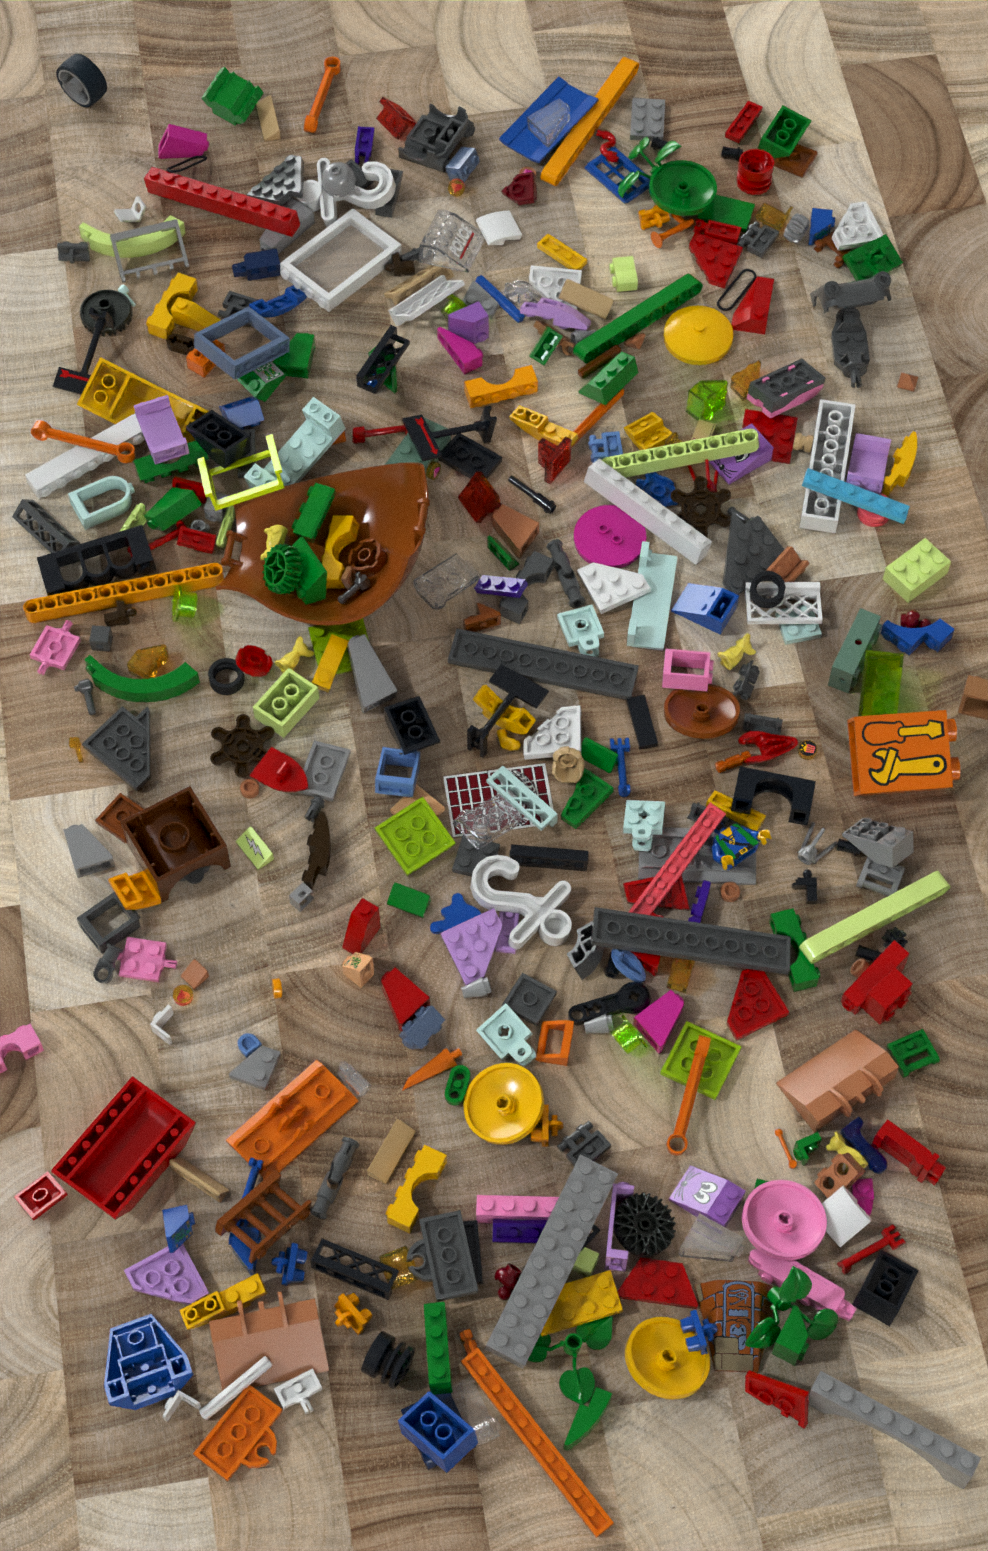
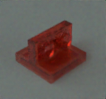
(395, 118)
(553, 457)
(479, 497)

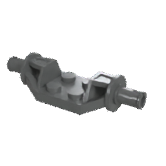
(850, 345)

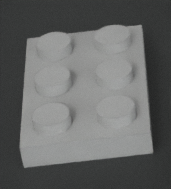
(647, 118)
(324, 770)

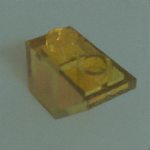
(741, 380)
(146, 661)
(680, 974)

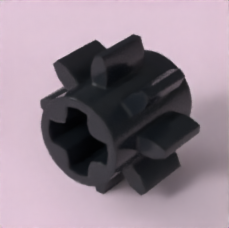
(894, 934)

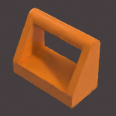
(561, 1058)

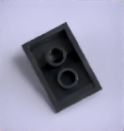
(220, 438)
(410, 725)
(885, 1288)

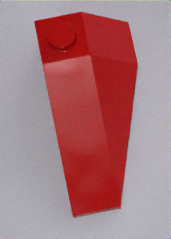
(754, 308)

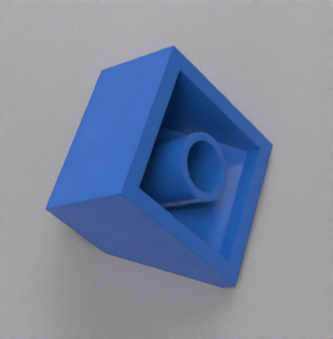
(243, 412)

